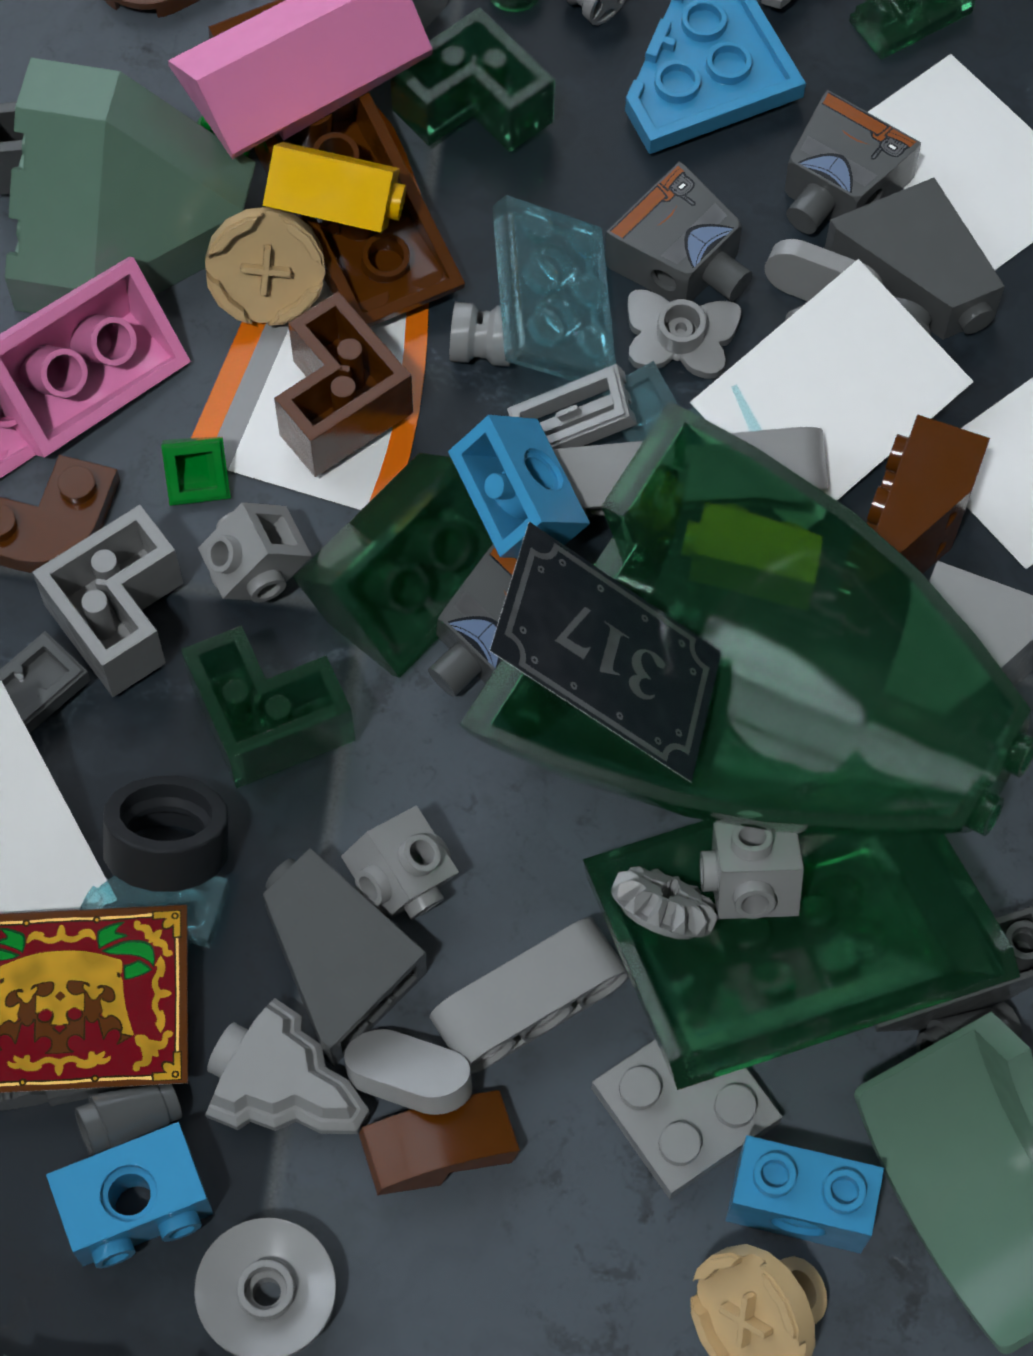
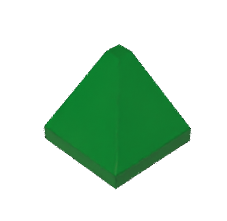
(195, 470)

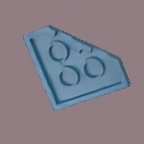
(709, 70)

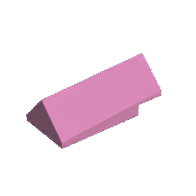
(297, 65)
(81, 362)

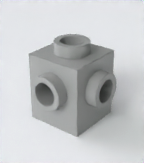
(254, 552)
(401, 865)
(752, 872)

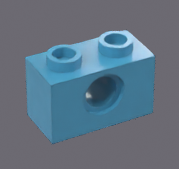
(516, 481)
(90, 1188)
(805, 1194)

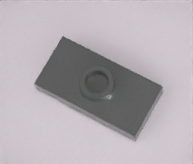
(42, 679)

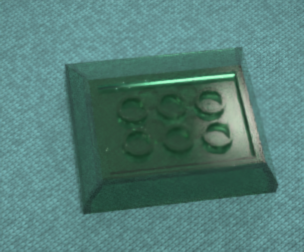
(875, 938)

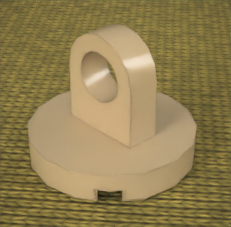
(265, 266)
(757, 1303)

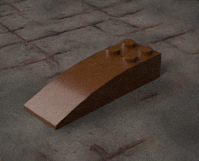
(370, 269)

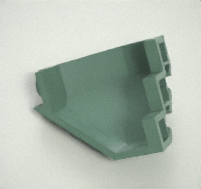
(109, 180)

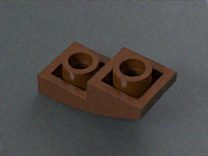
(422, 1148)

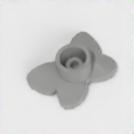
(681, 332)

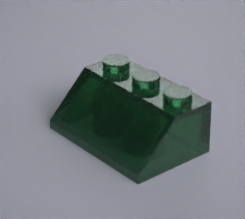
(399, 563)

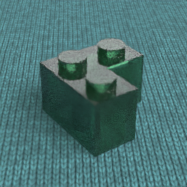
(479, 75)
(265, 721)

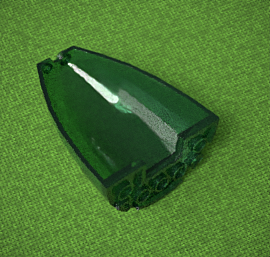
(840, 672)

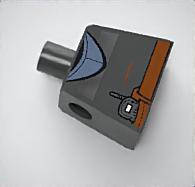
(845, 163)
(678, 241)
(470, 624)

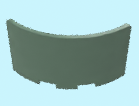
(961, 1163)

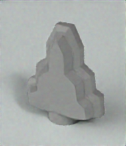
(280, 1078)

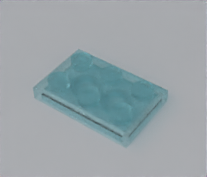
(552, 290)

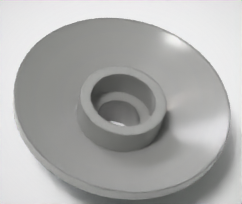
(258, 1254)

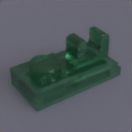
(899, 23)

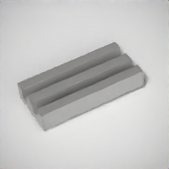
(586, 423)

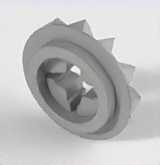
(664, 903)

